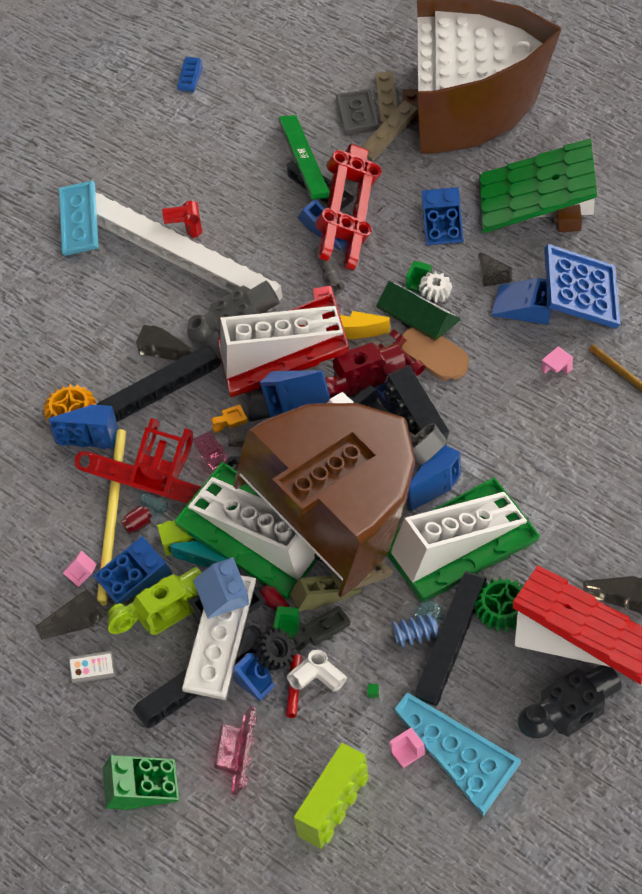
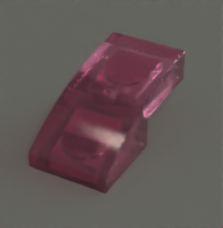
(210, 449)

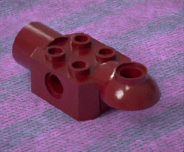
(364, 367)

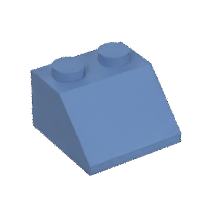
(221, 588)

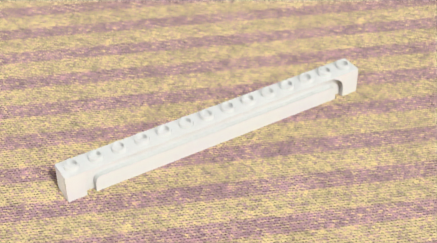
(177, 248)

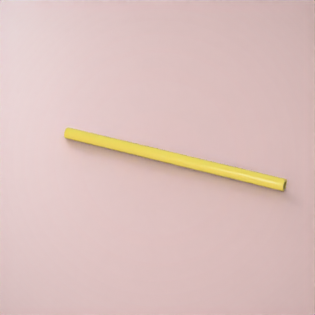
(111, 516)

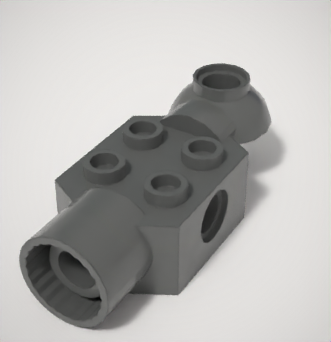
(237, 303)

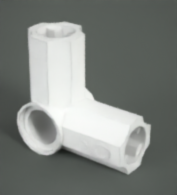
(316, 667)

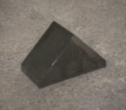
(493, 271)

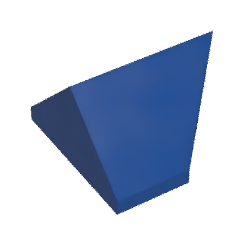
(253, 676)

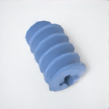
(415, 630)

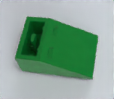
(139, 782)

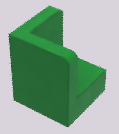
(415, 275)
(287, 620)

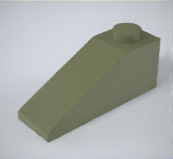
(317, 592)

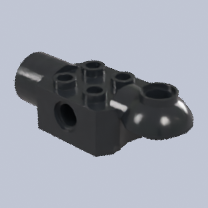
(570, 702)

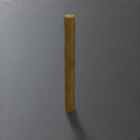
(616, 367)

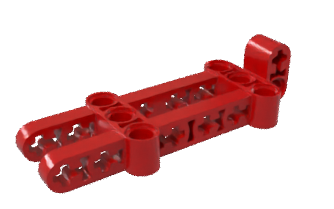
(331, 222)

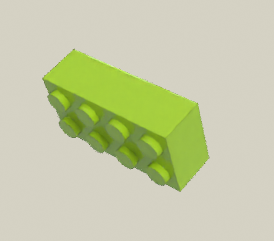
(331, 796)

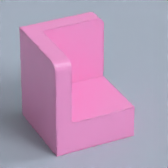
(557, 361)
(79, 568)
(407, 747)

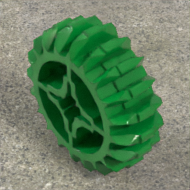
(493, 597)

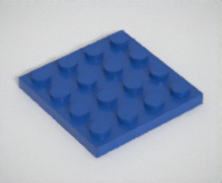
(581, 286)

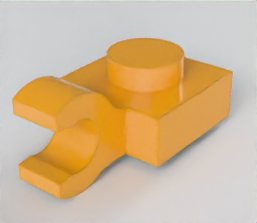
(230, 417)

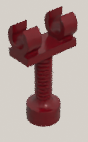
(417, 366)

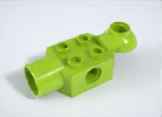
(156, 606)

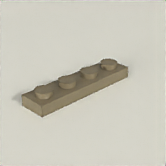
(386, 94)
(390, 129)

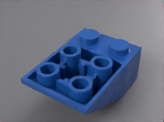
(442, 216)
(523, 301)
(293, 389)
(86, 427)
(434, 477)
(132, 571)

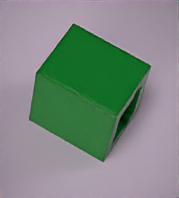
(373, 690)

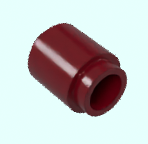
(136, 519)

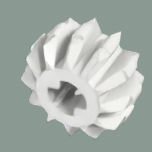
(435, 287)

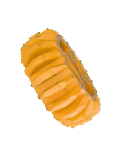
(67, 400)

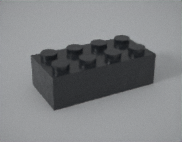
(412, 402)

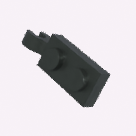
(322, 628)

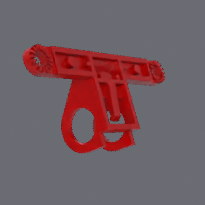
(148, 472)

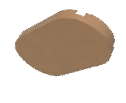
(440, 356)

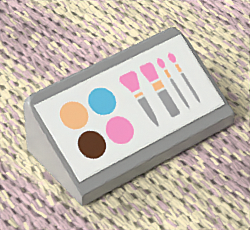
(92, 667)

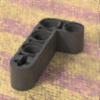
(427, 443)

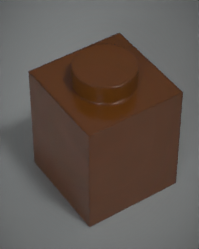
(568, 219)

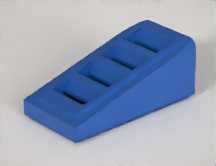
(191, 68)

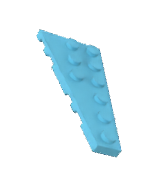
(467, 758)

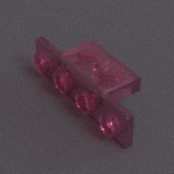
(234, 749)

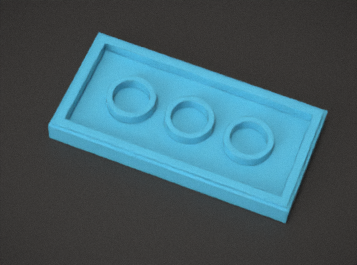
(78, 218)

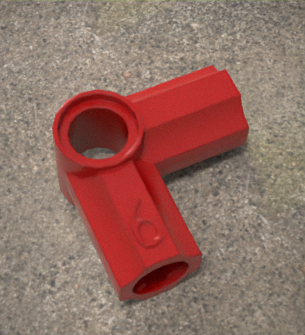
(186, 213)

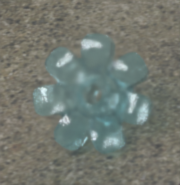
(430, 608)

